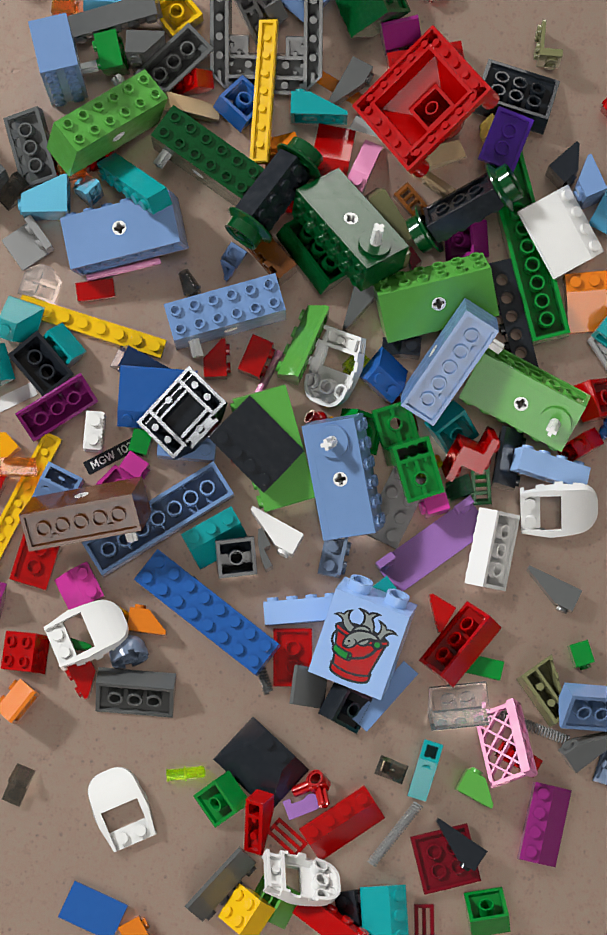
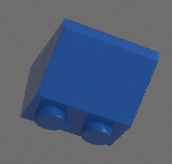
(237, 103)
(384, 375)

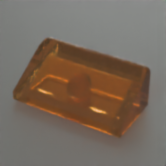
(17, 467)

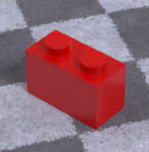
(256, 357)

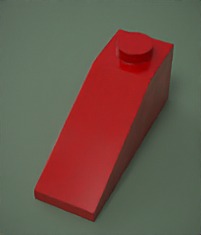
(258, 817)

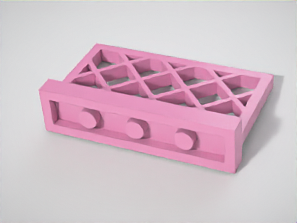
(521, 742)

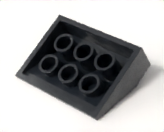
(521, 93)
(256, 443)

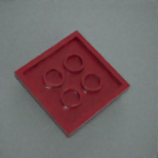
(438, 864)

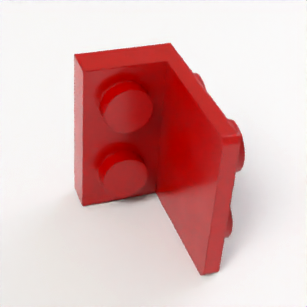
(25, 652)

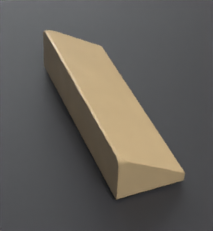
(192, 107)
(437, 184)

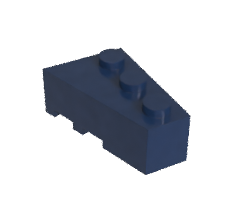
(131, 357)

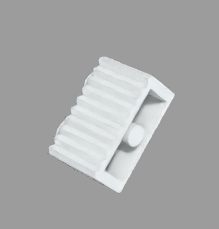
(94, 431)

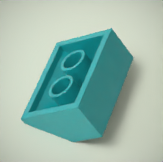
(202, 537)
(384, 909)

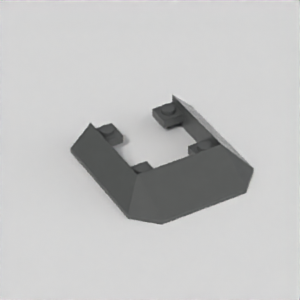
(295, 69)

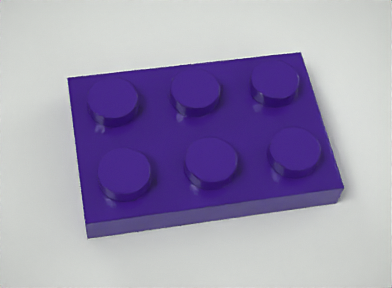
(505, 138)

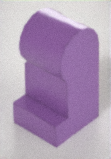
(301, 807)

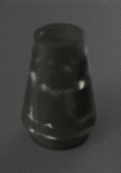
(189, 284)

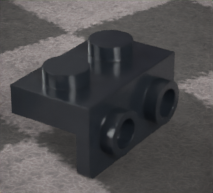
(349, 904)

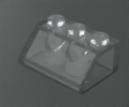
(458, 706)

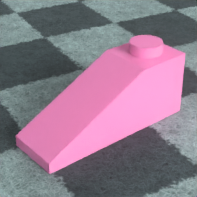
(364, 164)

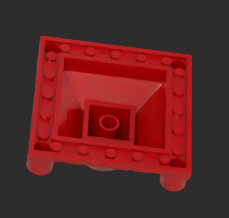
(423, 100)

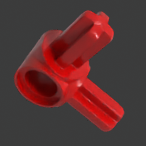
(319, 788)

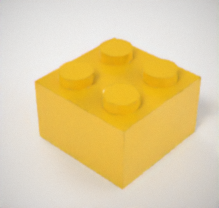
(177, 14)
(246, 911)

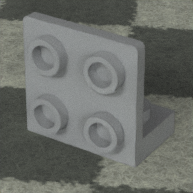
(28, 244)

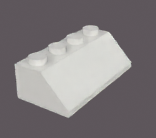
(492, 549)

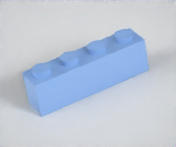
(547, 467)
(296, 610)

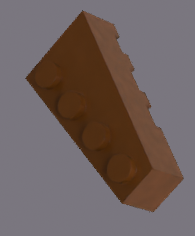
(274, 260)

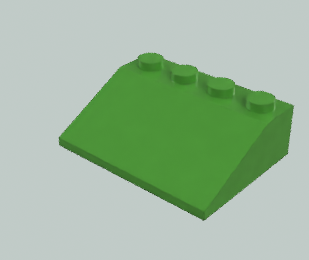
(303, 343)

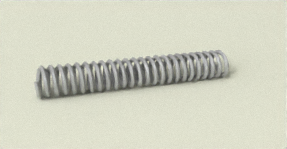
(547, 730)
(395, 832)

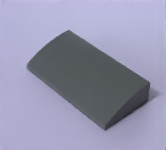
(28, 141)

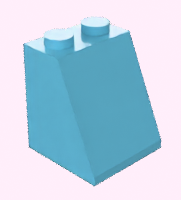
(48, 200)

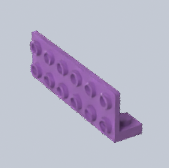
(431, 546)

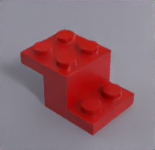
(470, 454)

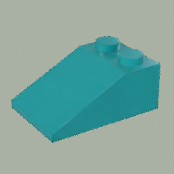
(313, 109)

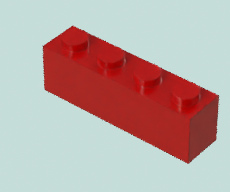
(327, 920)

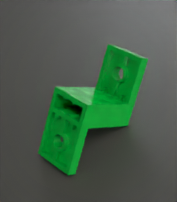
(408, 452)

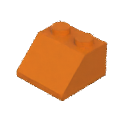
(17, 700)

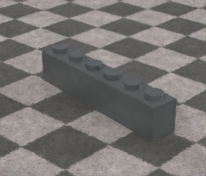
(114, 16)

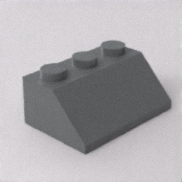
(142, 46)

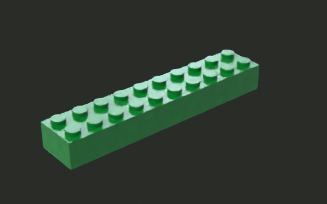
(535, 284)

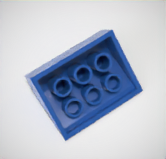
(140, 390)

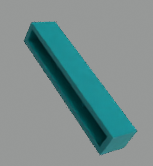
(134, 183)

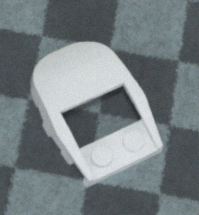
(329, 385)
(578, 508)
(105, 625)
(112, 790)
(317, 879)

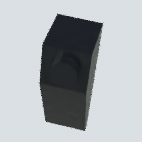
(464, 849)

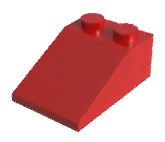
(336, 148)

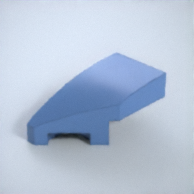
(231, 259)

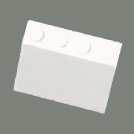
(560, 231)

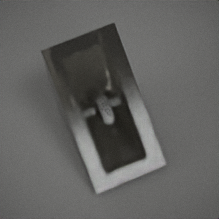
(391, 769)

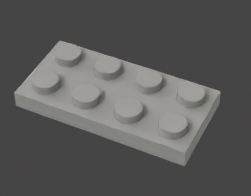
(396, 511)

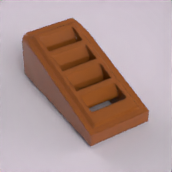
(402, 201)

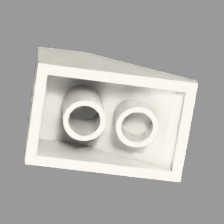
(281, 535)

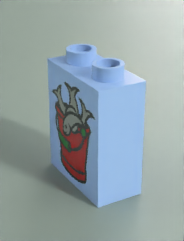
(363, 636)

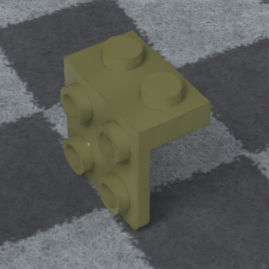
(546, 57)

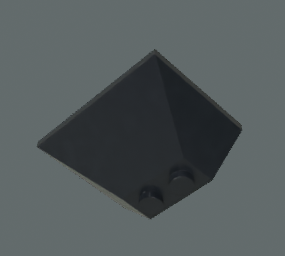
(184, 414)
(261, 761)

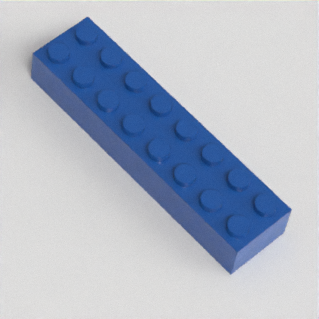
(207, 612)

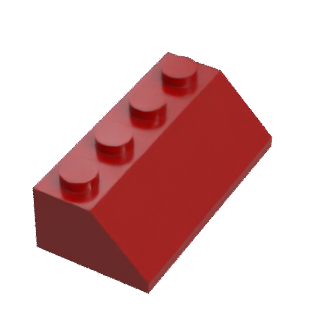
(460, 643)
(342, 823)

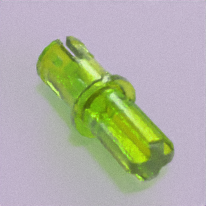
(185, 773)

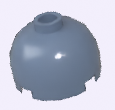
(130, 651)

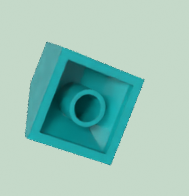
(19, 319)

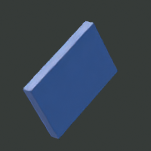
(92, 910)

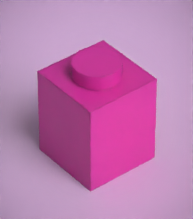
(135, 466)

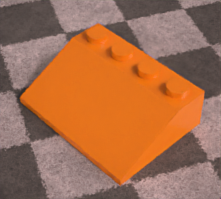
(585, 300)

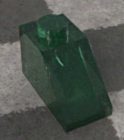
(459, 488)

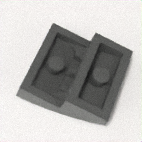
(264, 545)
(307, 688)

